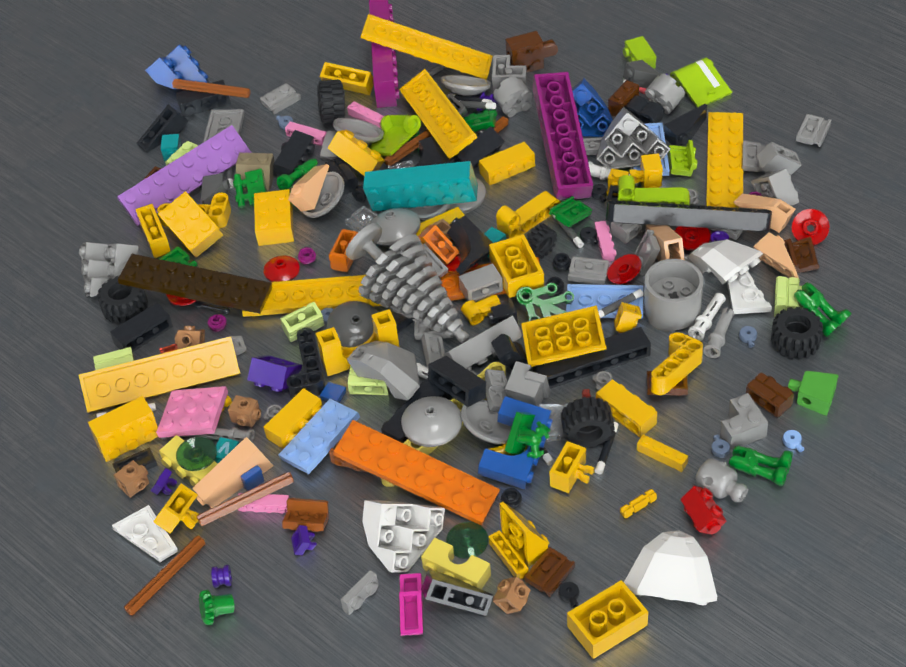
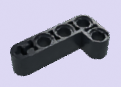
(312, 377)

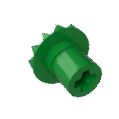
(213, 605)

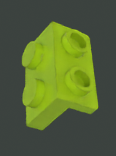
(682, 159)

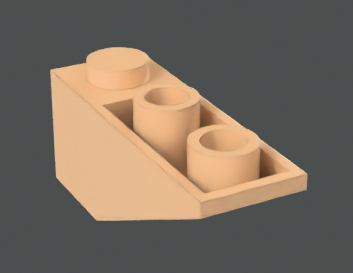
(780, 210)

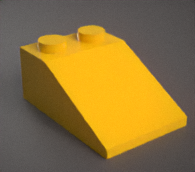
(522, 535)

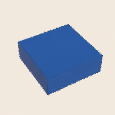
(333, 391)
(252, 478)

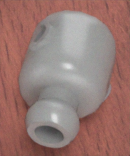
(720, 480)

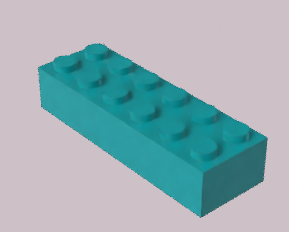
(421, 186)

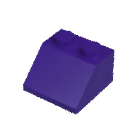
(272, 372)

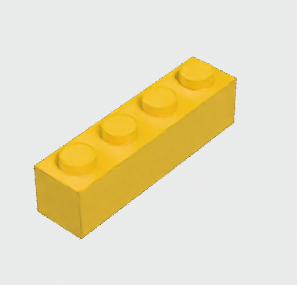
(662, 453)
(508, 555)

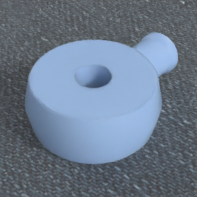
(792, 439)

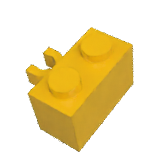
(650, 172)
(569, 467)
(178, 510)

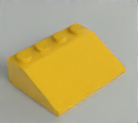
(563, 336)

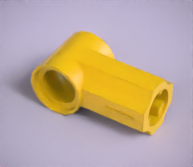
(478, 310)

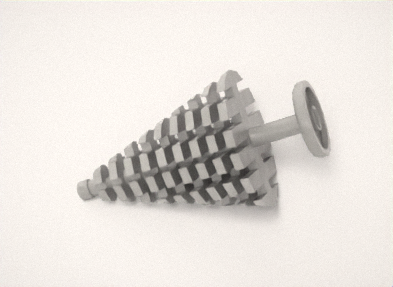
(405, 281)

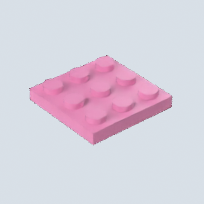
(192, 412)

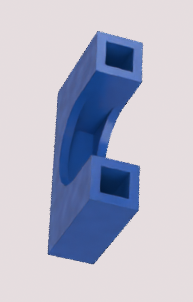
(514, 469)

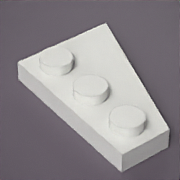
(746, 296)
(146, 534)

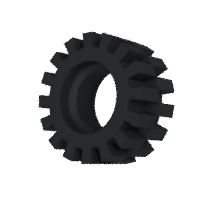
(541, 240)

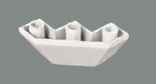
(725, 259)
(400, 531)
(673, 569)

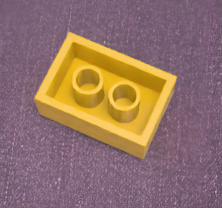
(273, 217)
(190, 224)
(516, 264)
(124, 428)
(607, 619)

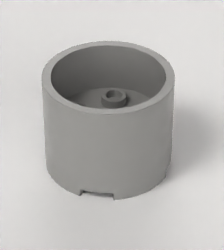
(673, 294)

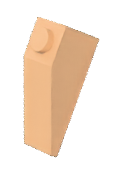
(308, 188)
(776, 254)

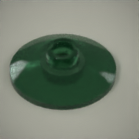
(193, 448)
(472, 545)

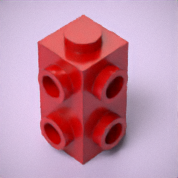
(703, 510)

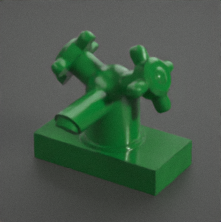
(523, 435)

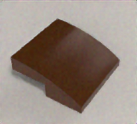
(802, 254)

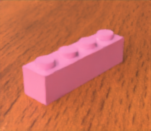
(363, 113)
(319, 135)
(604, 241)
(268, 504)

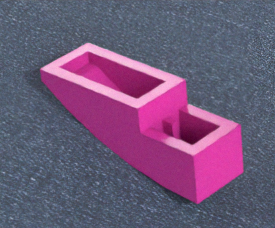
(411, 604)

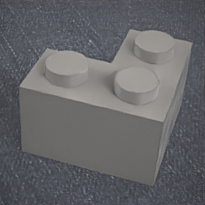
(502, 70)
(776, 185)
(745, 422)

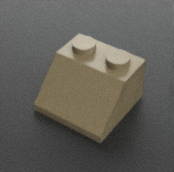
(253, 161)

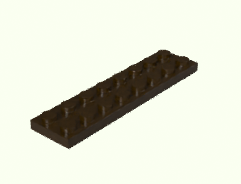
(195, 283)

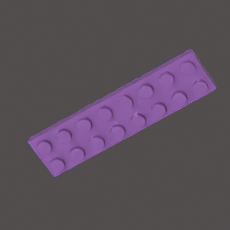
(185, 172)

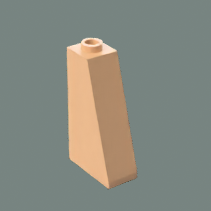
(669, 242)
(226, 476)

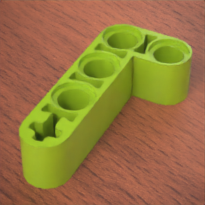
(671, 195)

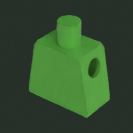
(815, 390)

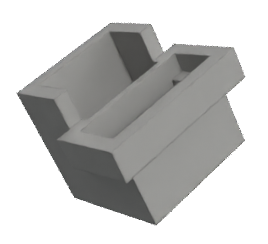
(527, 385)

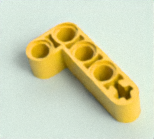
(218, 210)
(527, 216)
(684, 356)

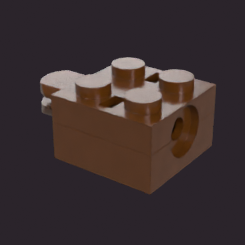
(529, 50)

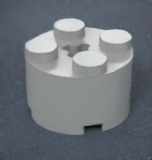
(665, 92)
(513, 96)

